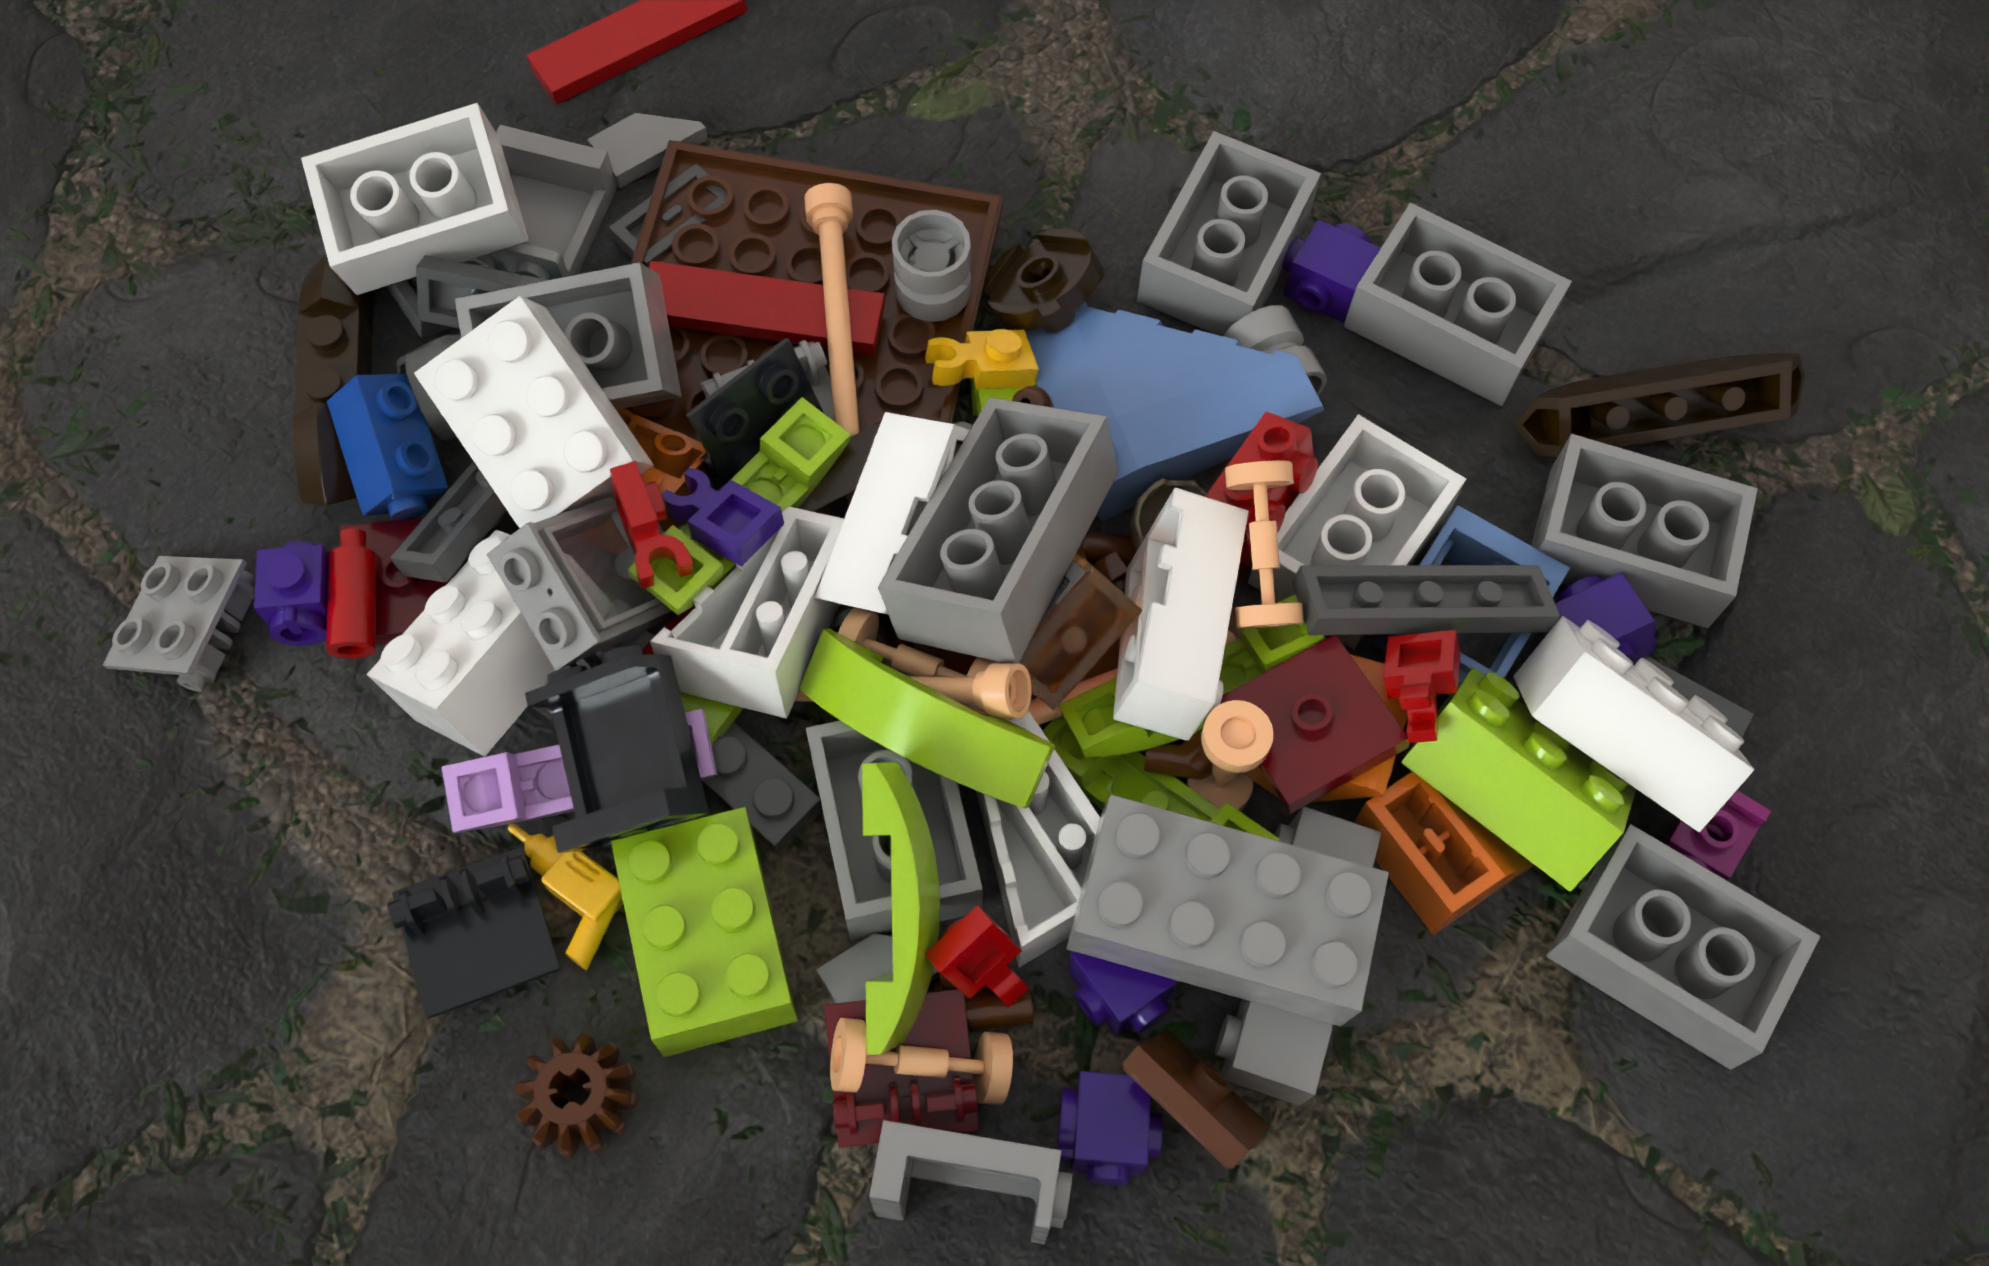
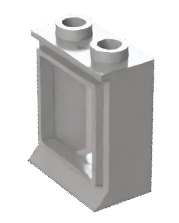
(576, 583)

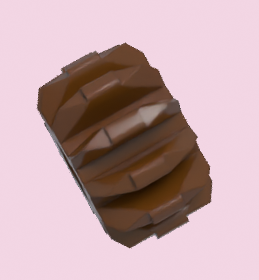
(567, 1120)

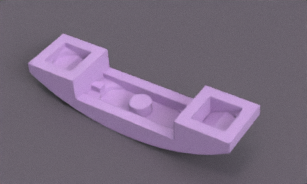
(532, 783)

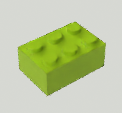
(1523, 779)
(703, 932)

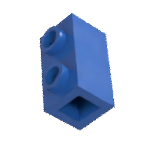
(387, 446)

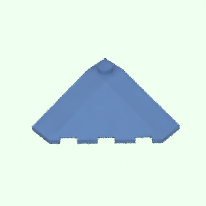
(1167, 393)

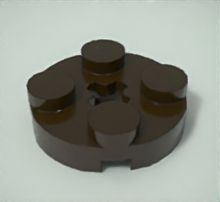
(1044, 281)

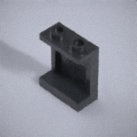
(622, 748)

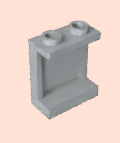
(562, 202)
(968, 1162)

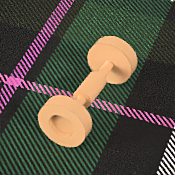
(1264, 542)
(863, 628)
(1235, 741)
(990, 1067)

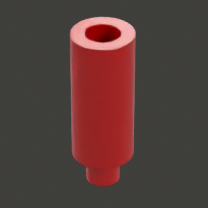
(351, 597)

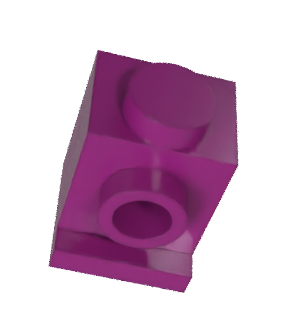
(1724, 837)

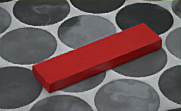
(624, 42)
(762, 306)

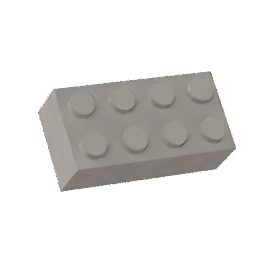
(1000, 530)
(1229, 911)

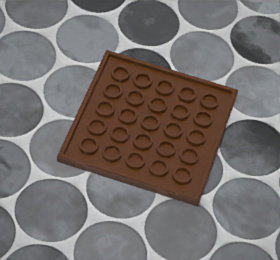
(769, 237)

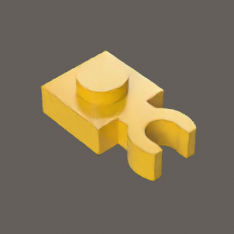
(989, 357)

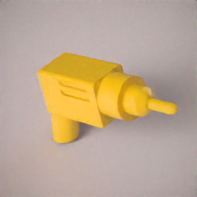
(579, 885)

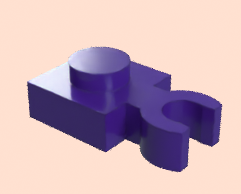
(726, 520)

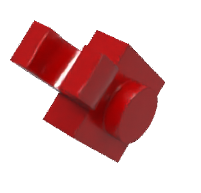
(640, 510)
(1416, 672)
(976, 955)

